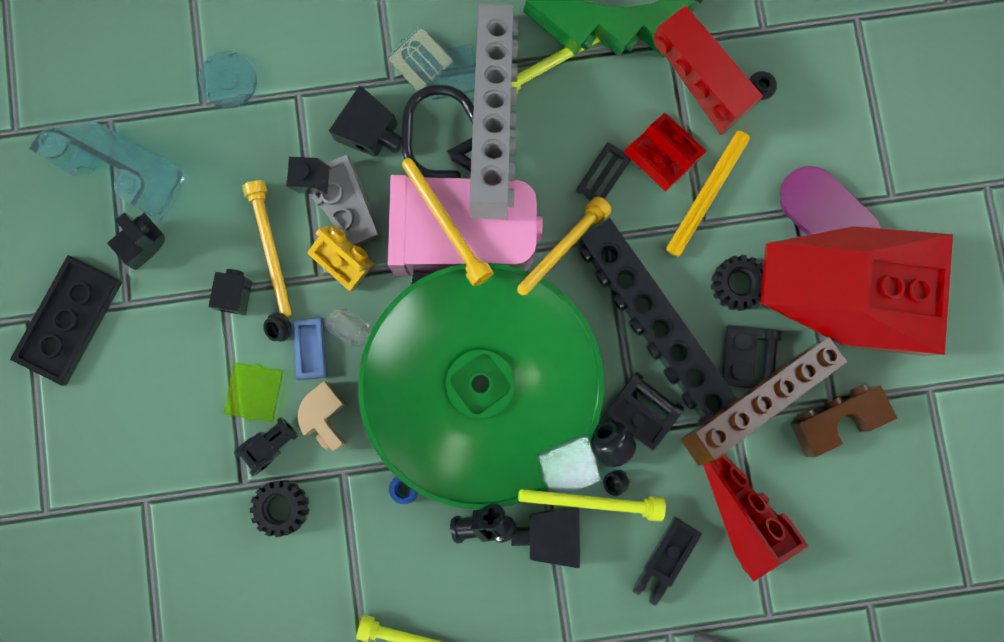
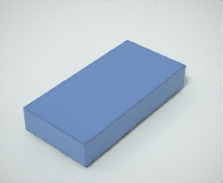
(310, 349)

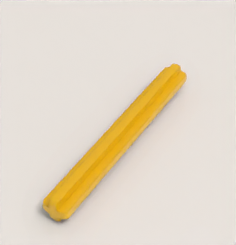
(708, 193)

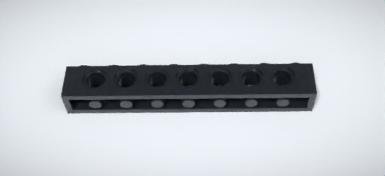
(608, 237)

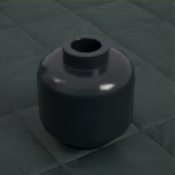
(613, 444)

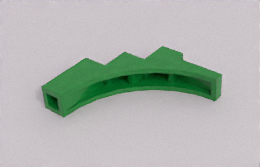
(619, 28)

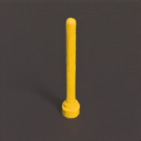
(256, 194)
(595, 212)
(477, 269)

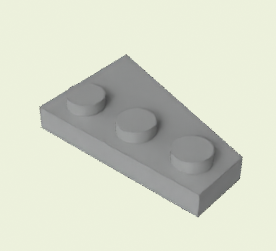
(347, 203)

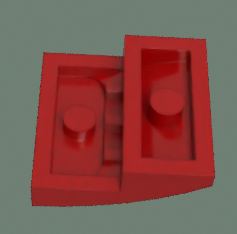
(665, 151)

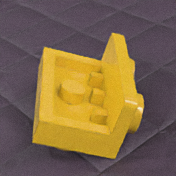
(340, 257)

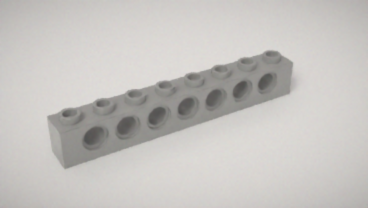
(493, 114)

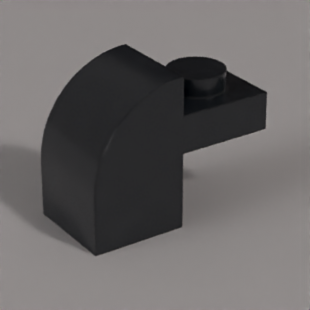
(137, 240)

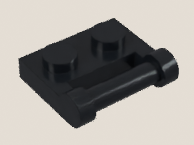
(740, 354)
(640, 420)

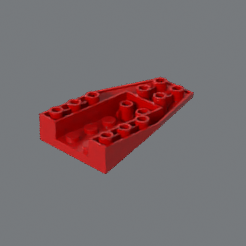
(864, 287)

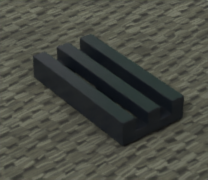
(590, 194)

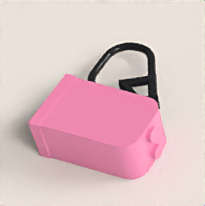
(415, 234)

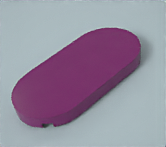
(821, 203)

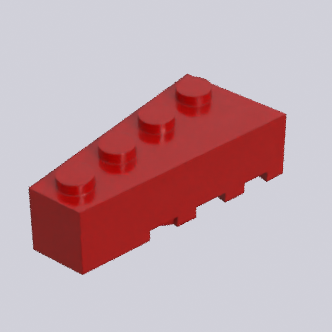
(706, 69)

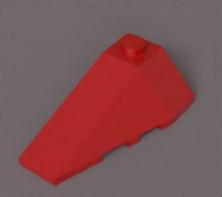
(755, 530)

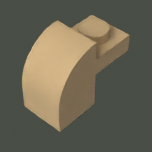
(317, 410)

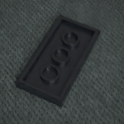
(66, 321)

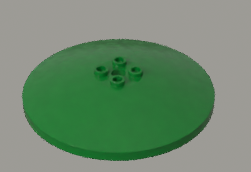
(420, 394)

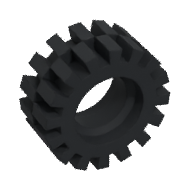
(726, 294)
(261, 508)

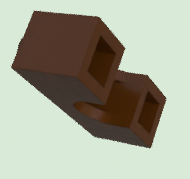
(865, 406)

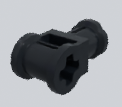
(264, 447)
(485, 524)

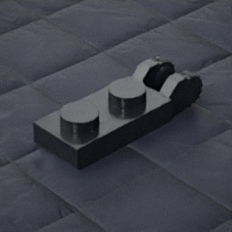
(668, 558)

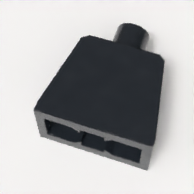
(366, 125)
(552, 537)

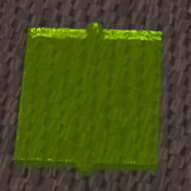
(253, 392)

